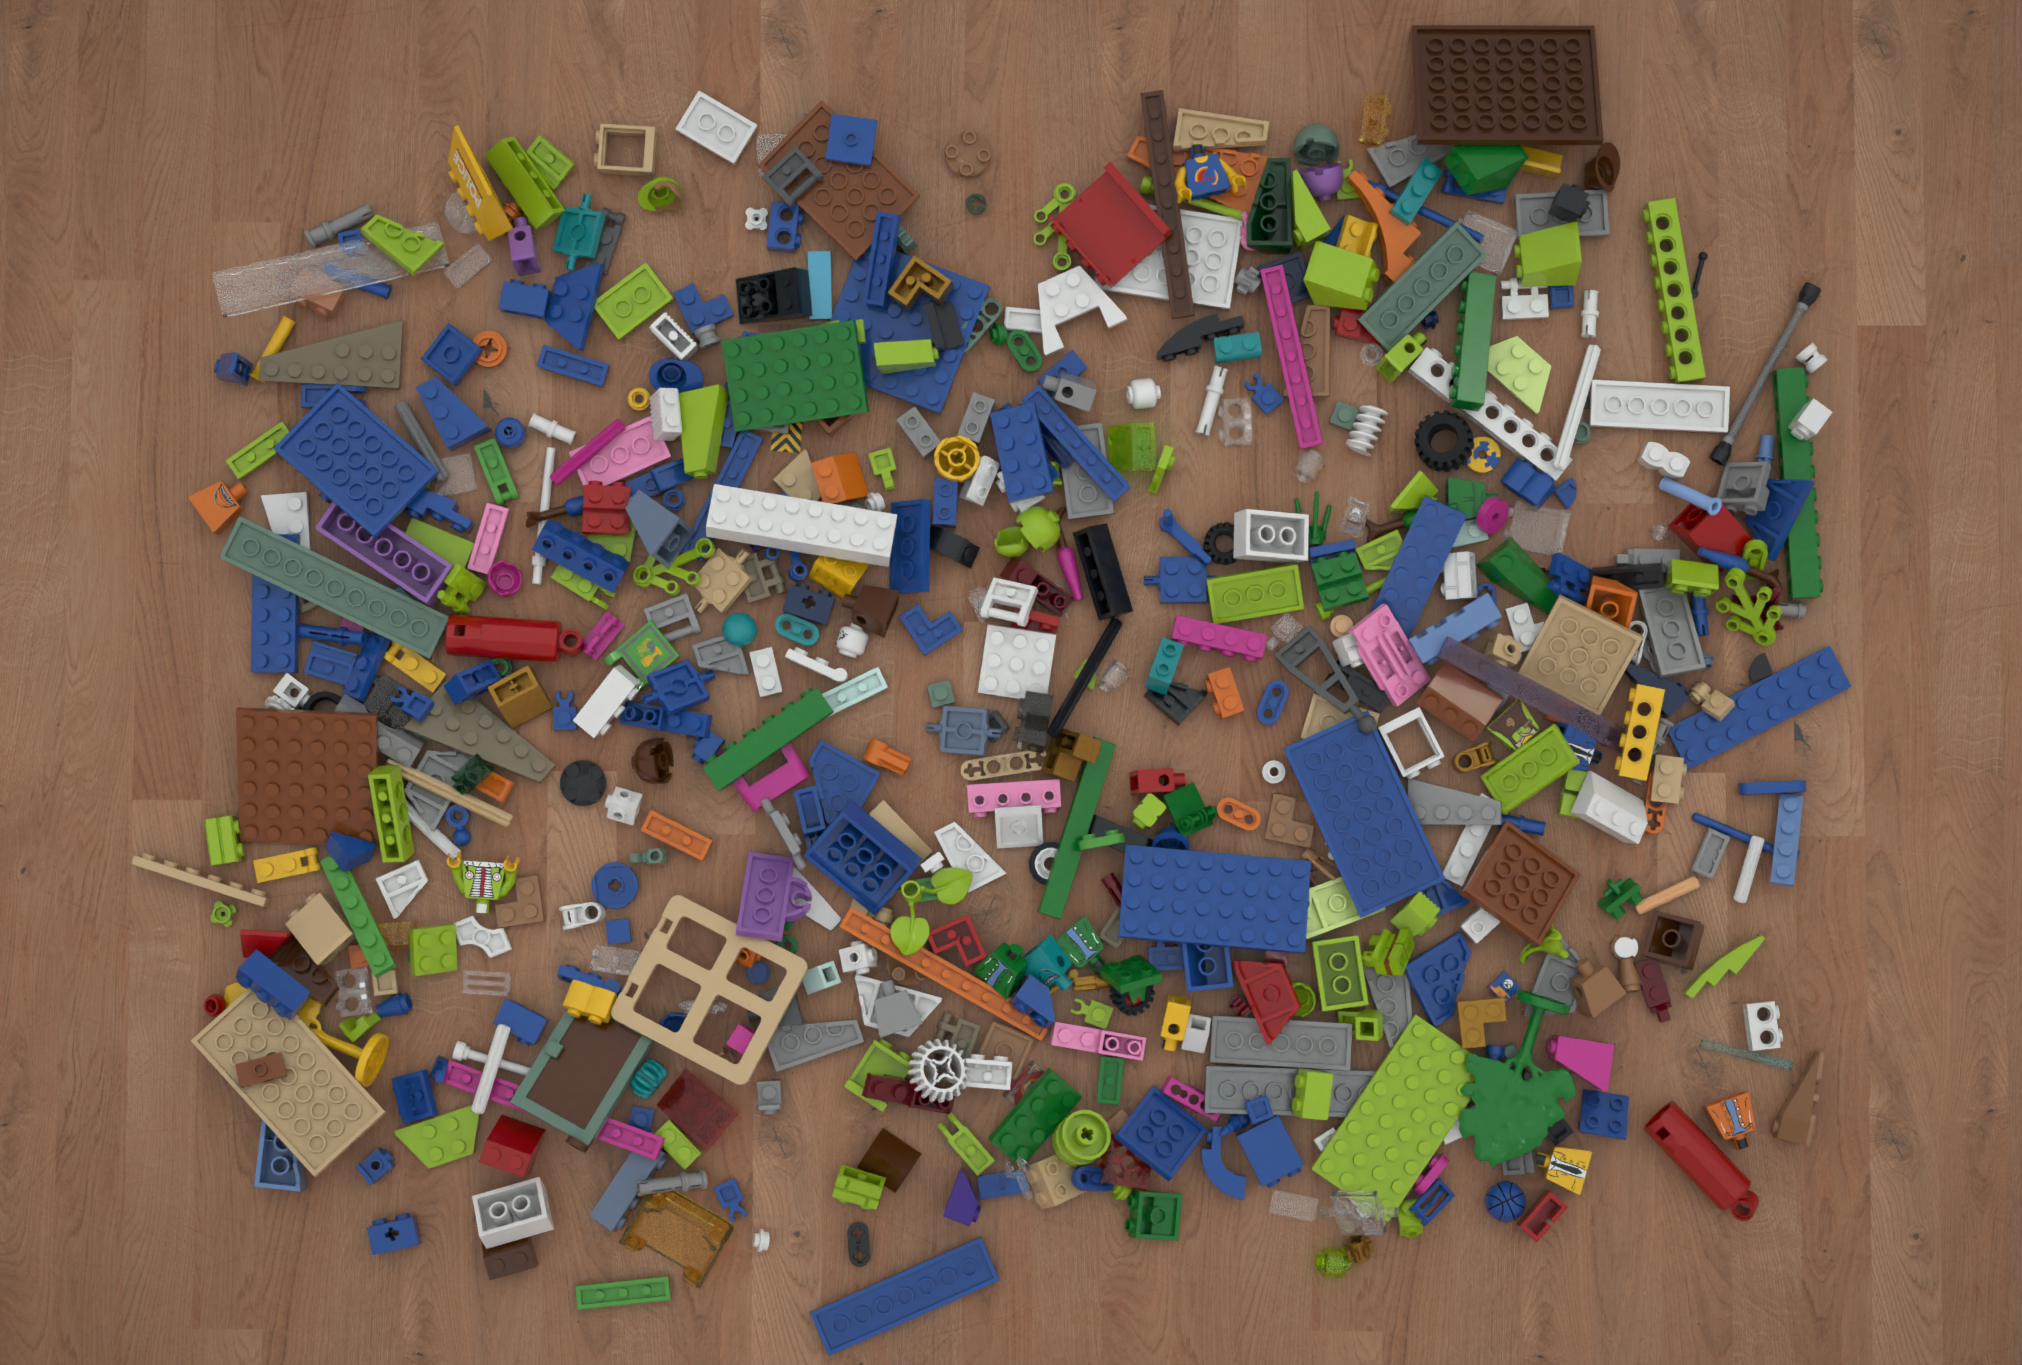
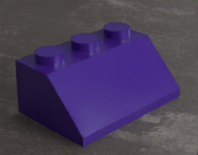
(963, 1201)

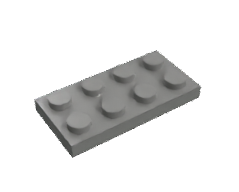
(1533, 215)
(1082, 494)
(1671, 632)

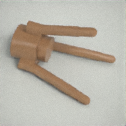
(1314, 857)

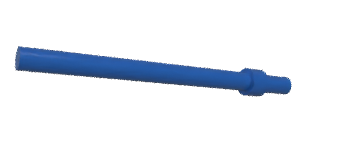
(1428, 213)

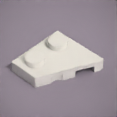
(402, 885)

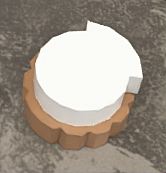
(1624, 947)

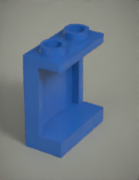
(1270, 1151)

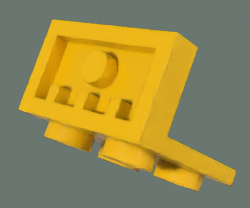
(837, 574)

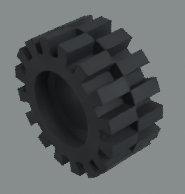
(1210, 543)

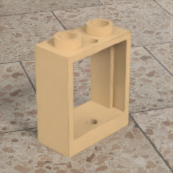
(601, 138)

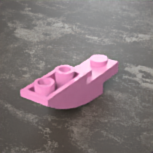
(1098, 1041)

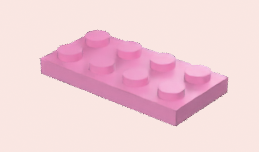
(624, 455)

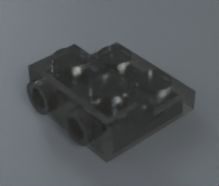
(380, 702)

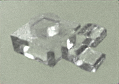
(1285, 629)

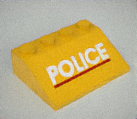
(476, 188)

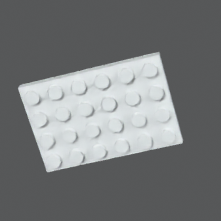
(1211, 259)

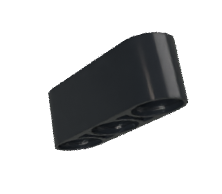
(1100, 825)

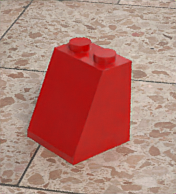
(1712, 532)
(512, 1146)

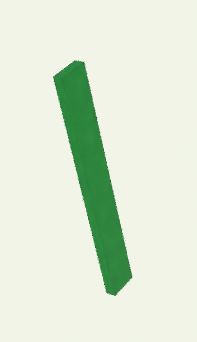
(1076, 826)

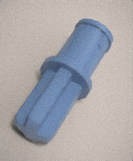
(1766, 449)

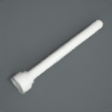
(463, 1051)

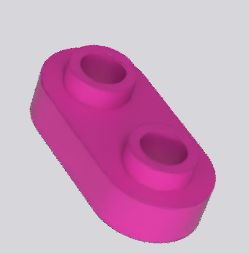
(1436, 1166)

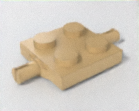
(722, 580)

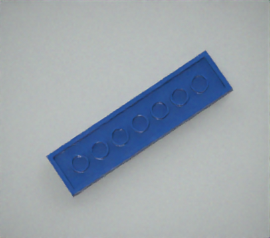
(1760, 707)
(904, 1296)

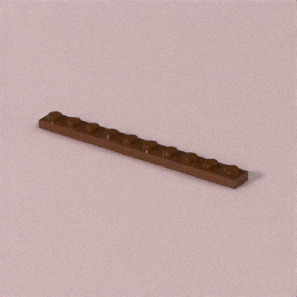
(1166, 203)

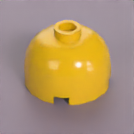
(956, 458)

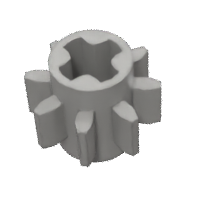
(1247, 280)

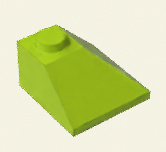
(1413, 494)

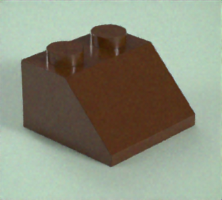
(1674, 940)
(509, 1258)

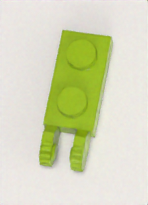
(580, 585)
(967, 1146)

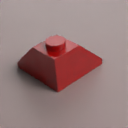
(266, 942)

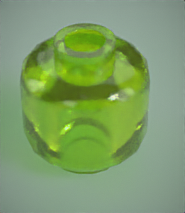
(1332, 1262)

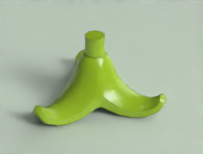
(1551, 944)

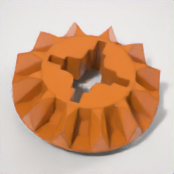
(498, 343)

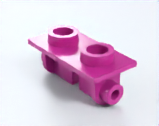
(602, 635)

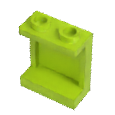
(879, 1061)

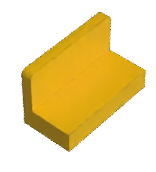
(1542, 162)

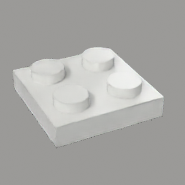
(1018, 826)

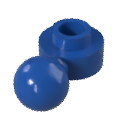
(461, 835)

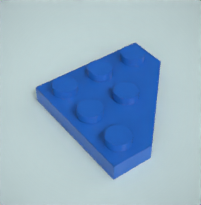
(840, 779)
(1438, 977)

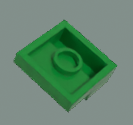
(1339, 581)
(1154, 1215)

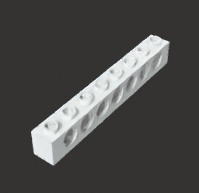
(1494, 427)

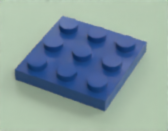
(1160, 1133)

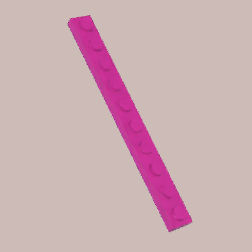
(503, 1091)

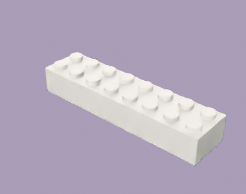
(801, 525)

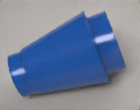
(396, 1005)

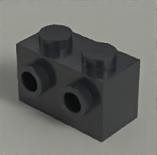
(1569, 203)

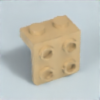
(1052, 1181)

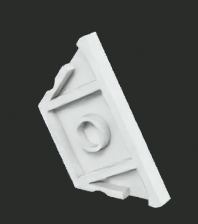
(870, 990)

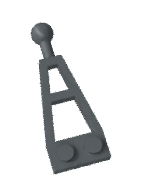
(1303, 647)

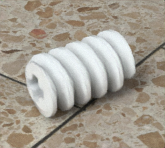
(1365, 428)

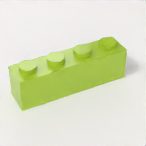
(524, 183)

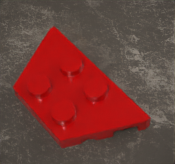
(1268, 994)

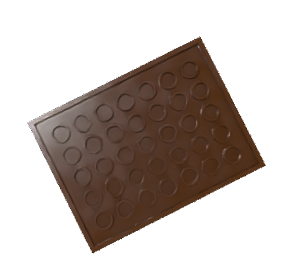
(1506, 85)

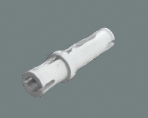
(1214, 391)

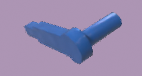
(1169, 525)

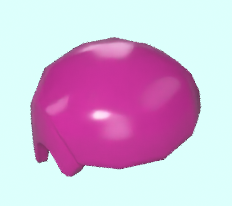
(504, 578)

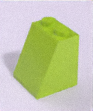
(1549, 256)
(1340, 277)

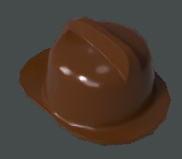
(1603, 169)

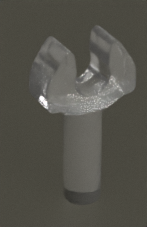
(1019, 1175)

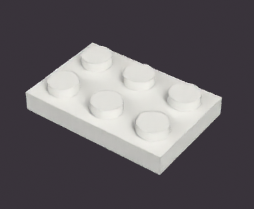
(716, 127)

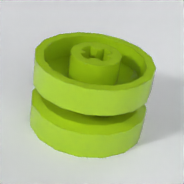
(1081, 1138)

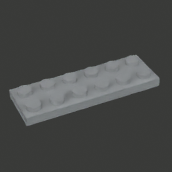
(1297, 1045)

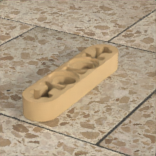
(1004, 761)

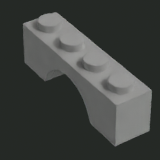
(392, 742)

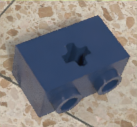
(795, 604)

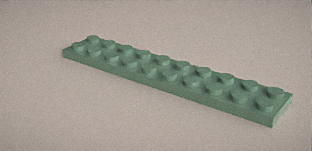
(334, 587)

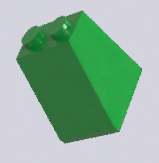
(1484, 166)

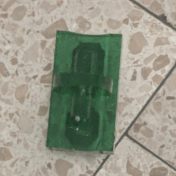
(471, 774)

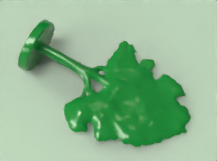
(1513, 1112)

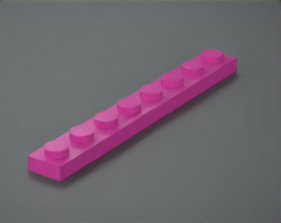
(1291, 356)

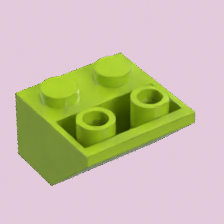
(1691, 577)

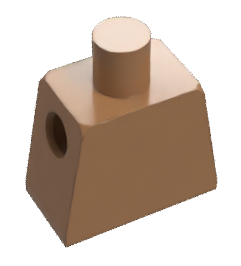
(1595, 988)

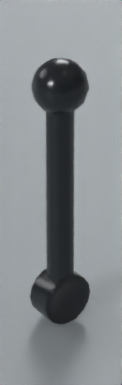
(1702, 256)

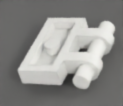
(1523, 306)

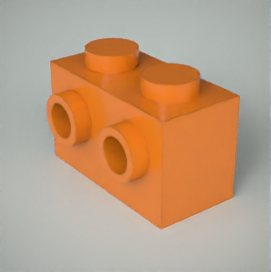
(1225, 693)

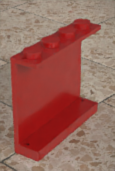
(1111, 227)

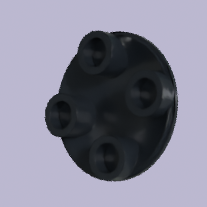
(583, 783)

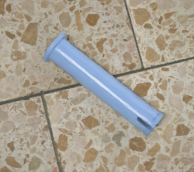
(1690, 495)

